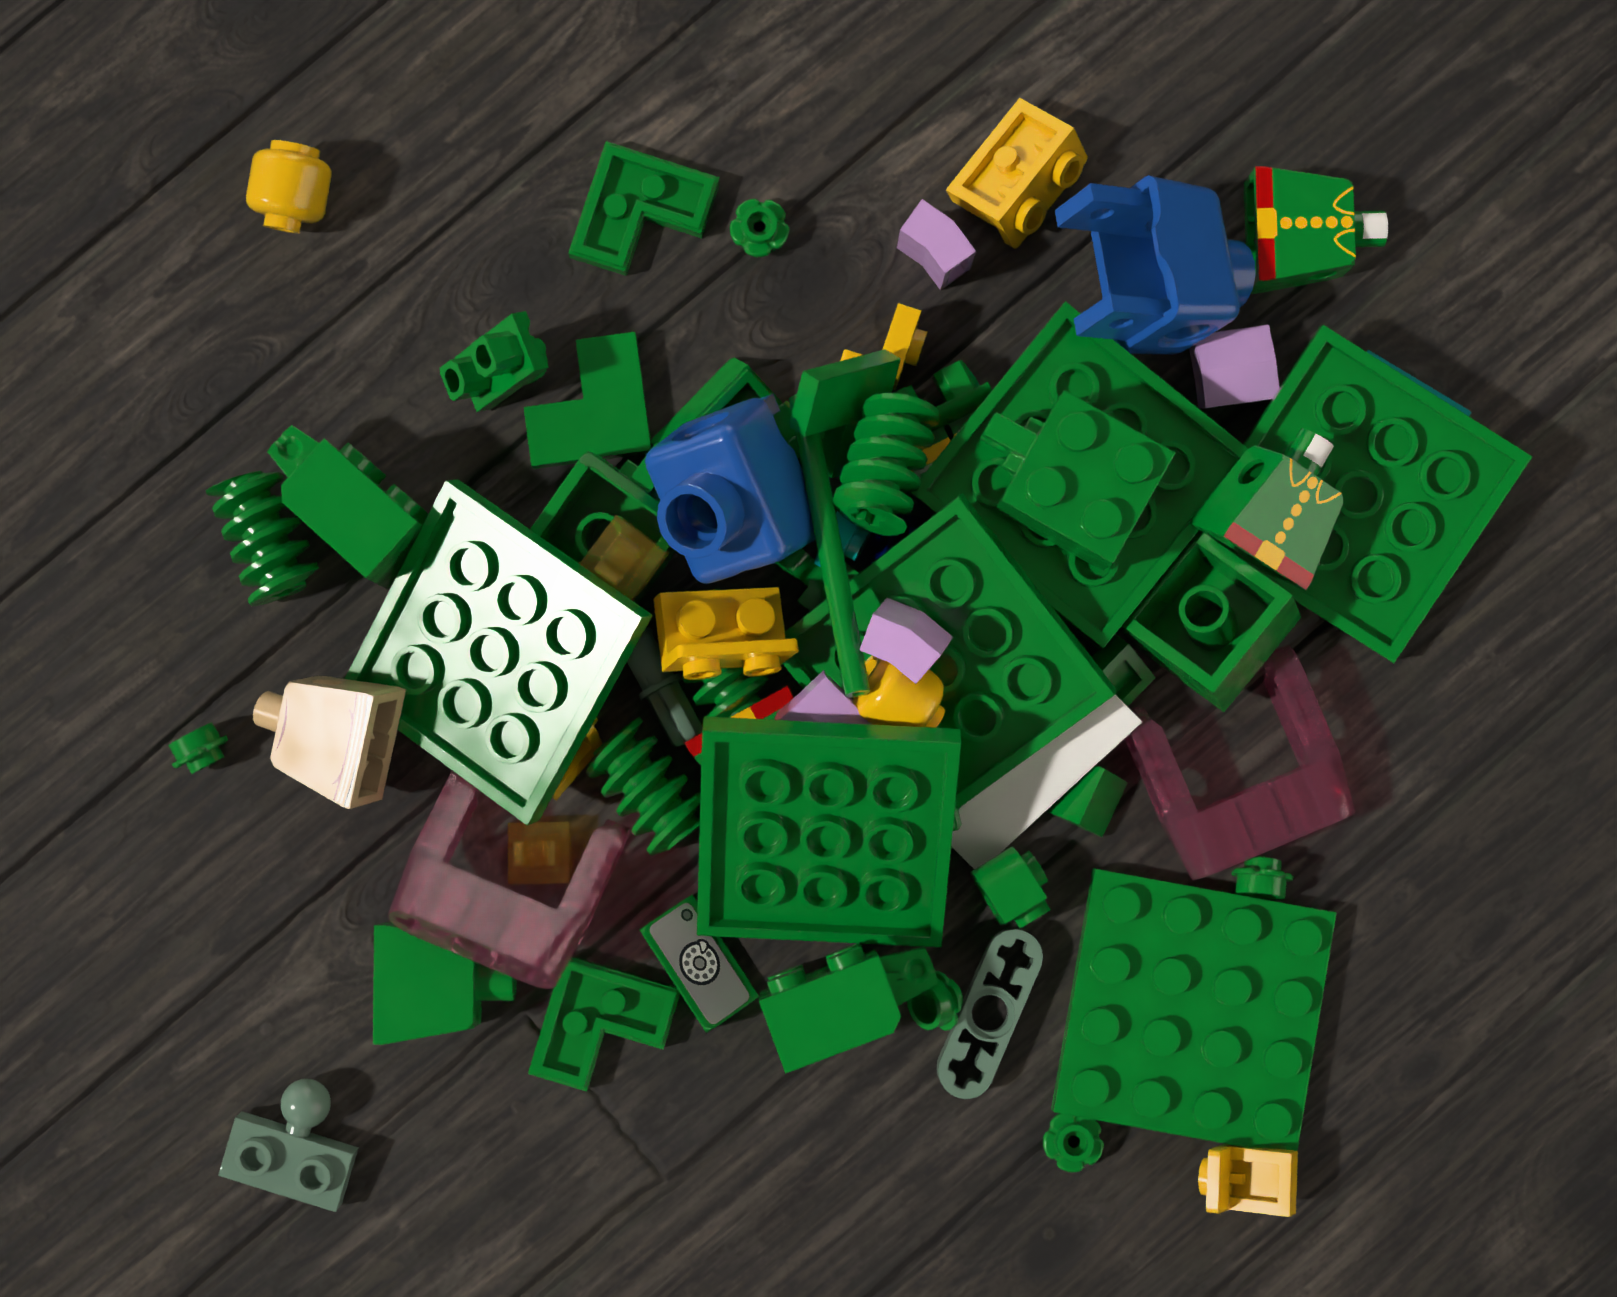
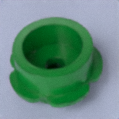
(759, 243)
(198, 748)
(1261, 878)
(937, 1005)
(1073, 1158)

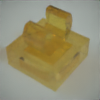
(624, 557)
(539, 853)

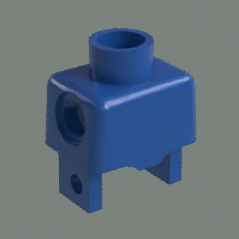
(1159, 264)
(730, 491)

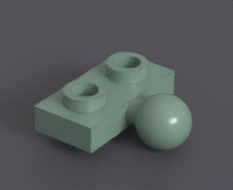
(289, 1156)

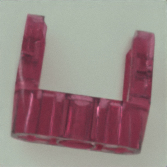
(1262, 814)
(487, 919)

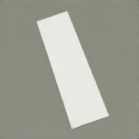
(1027, 791)

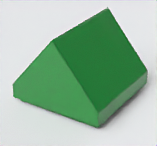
(1091, 801)

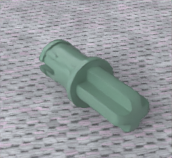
(663, 691)

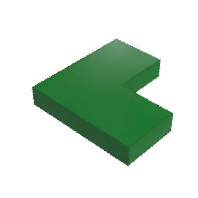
(637, 189)
(833, 399)
(607, 419)
(593, 1002)

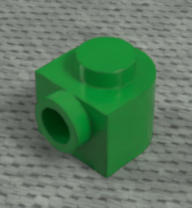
(1012, 887)

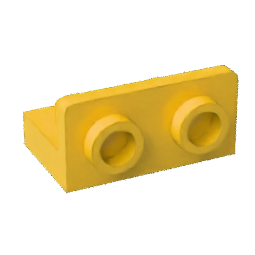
(1019, 171)
(722, 630)

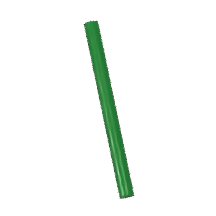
(832, 563)

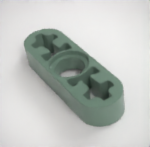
(958, 1049)

